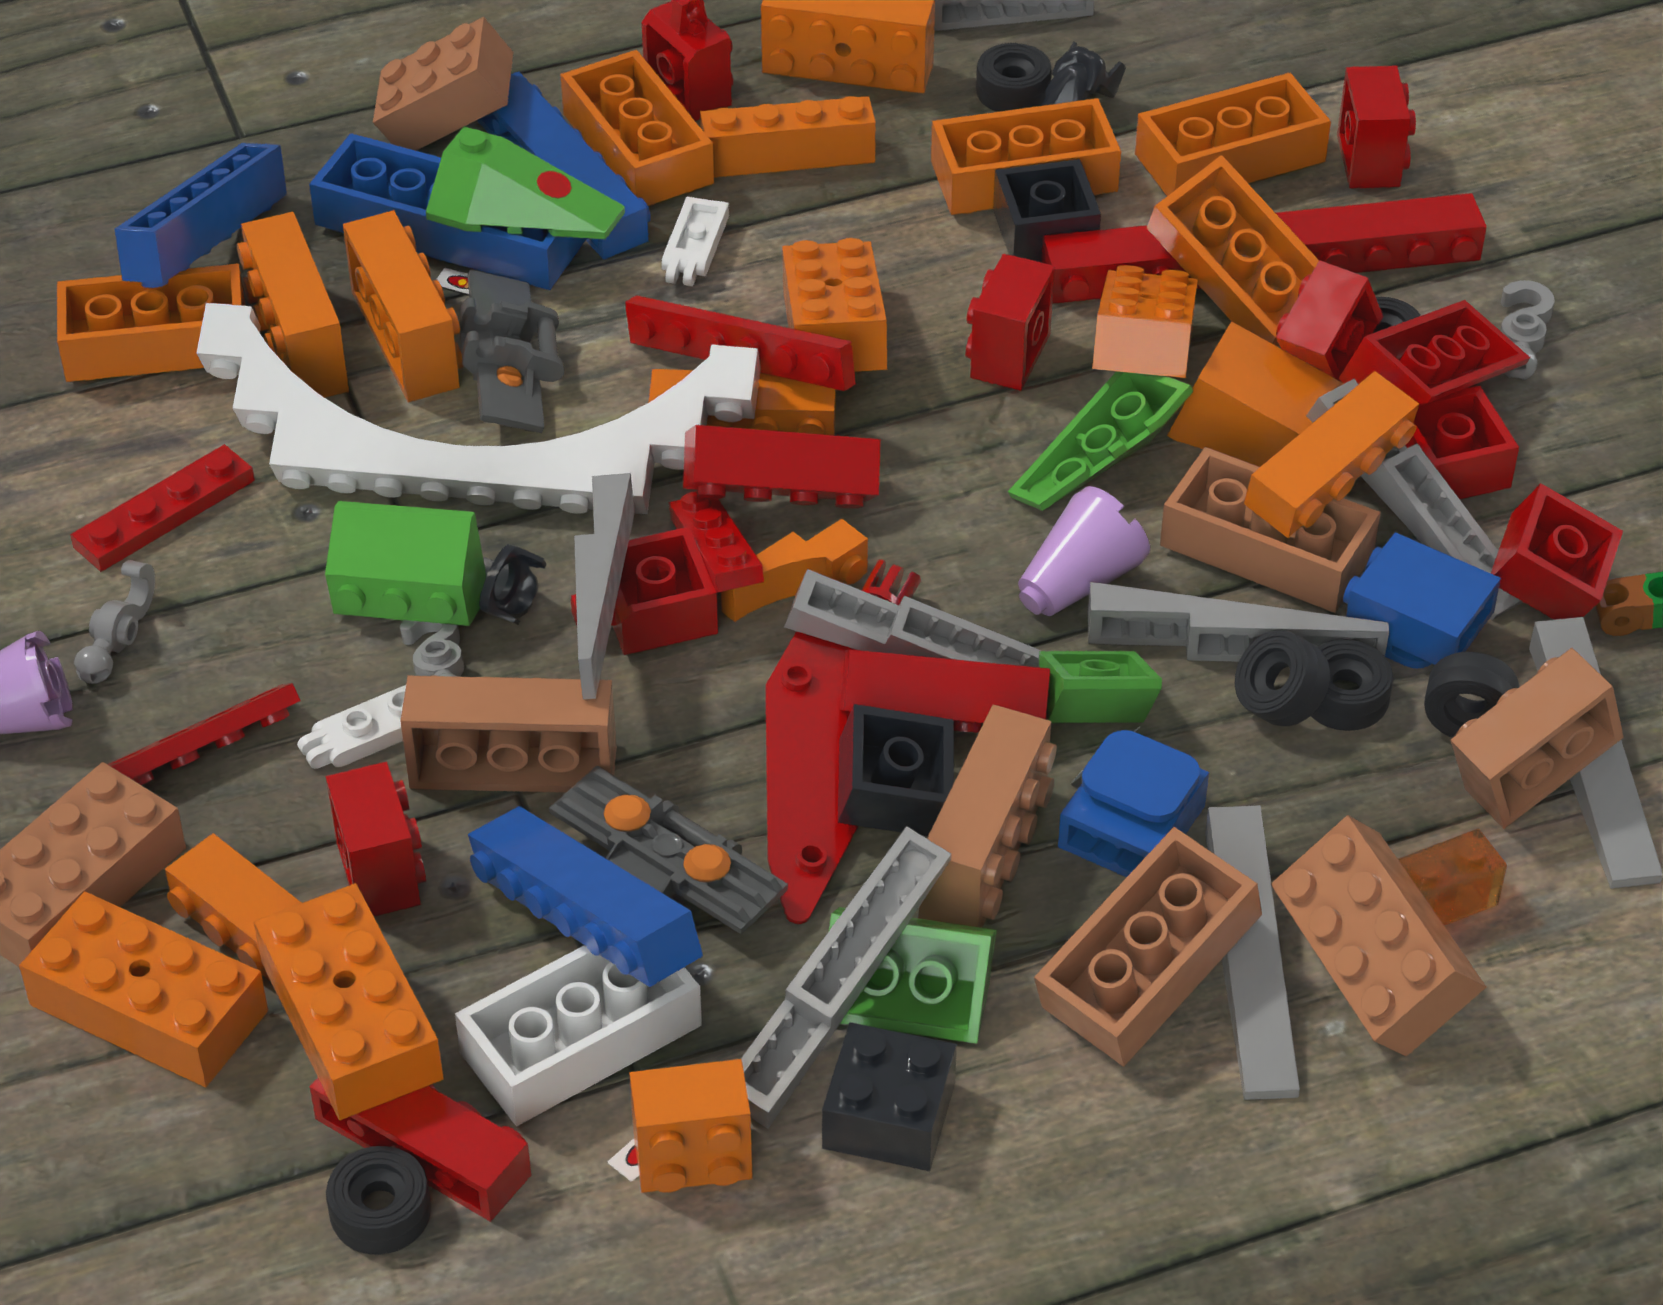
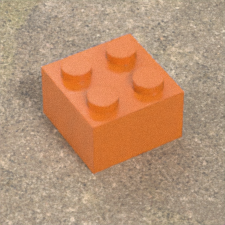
(691, 1126)

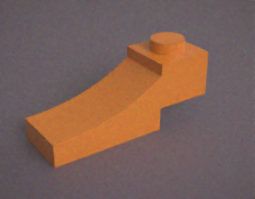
(834, 552)

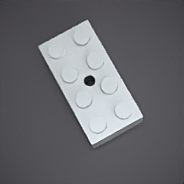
(570, 1029)

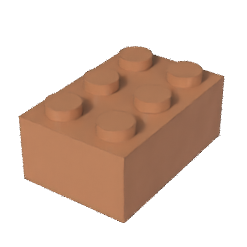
(443, 86)
(1537, 737)

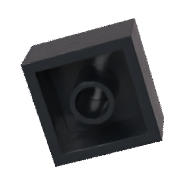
(1042, 202)
(894, 769)
(889, 1096)

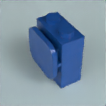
(1426, 597)
(1131, 801)

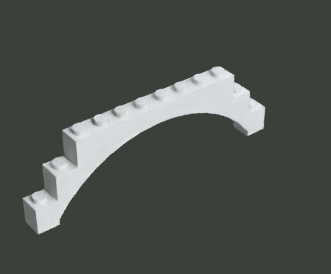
(338, 450)

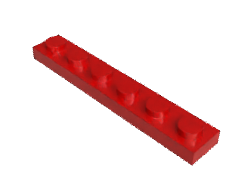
(781, 349)

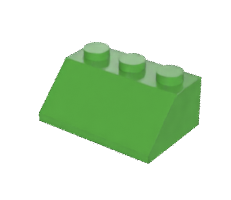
(405, 563)
(929, 982)

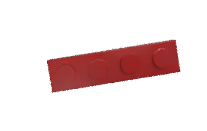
(162, 507)
(720, 542)
(221, 728)

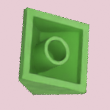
(1099, 686)

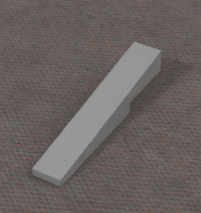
(977, 13)
(1426, 503)
(599, 572)
(1211, 626)
(912, 628)
(1605, 785)
(1255, 964)
(838, 972)

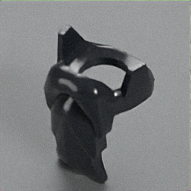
(1080, 74)
(510, 583)

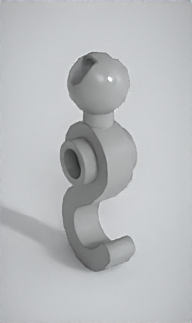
(1527, 325)
(116, 624)
(438, 653)

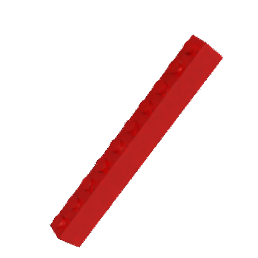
(1345, 236)

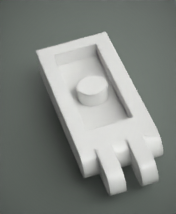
(694, 239)
(355, 731)

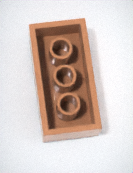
(1212, 524)
(505, 733)
(990, 816)
(94, 839)
(1377, 936)
(1148, 946)

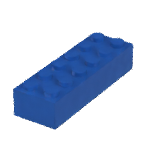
(379, 177)

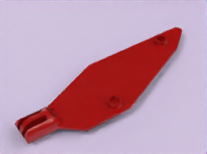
(804, 758)

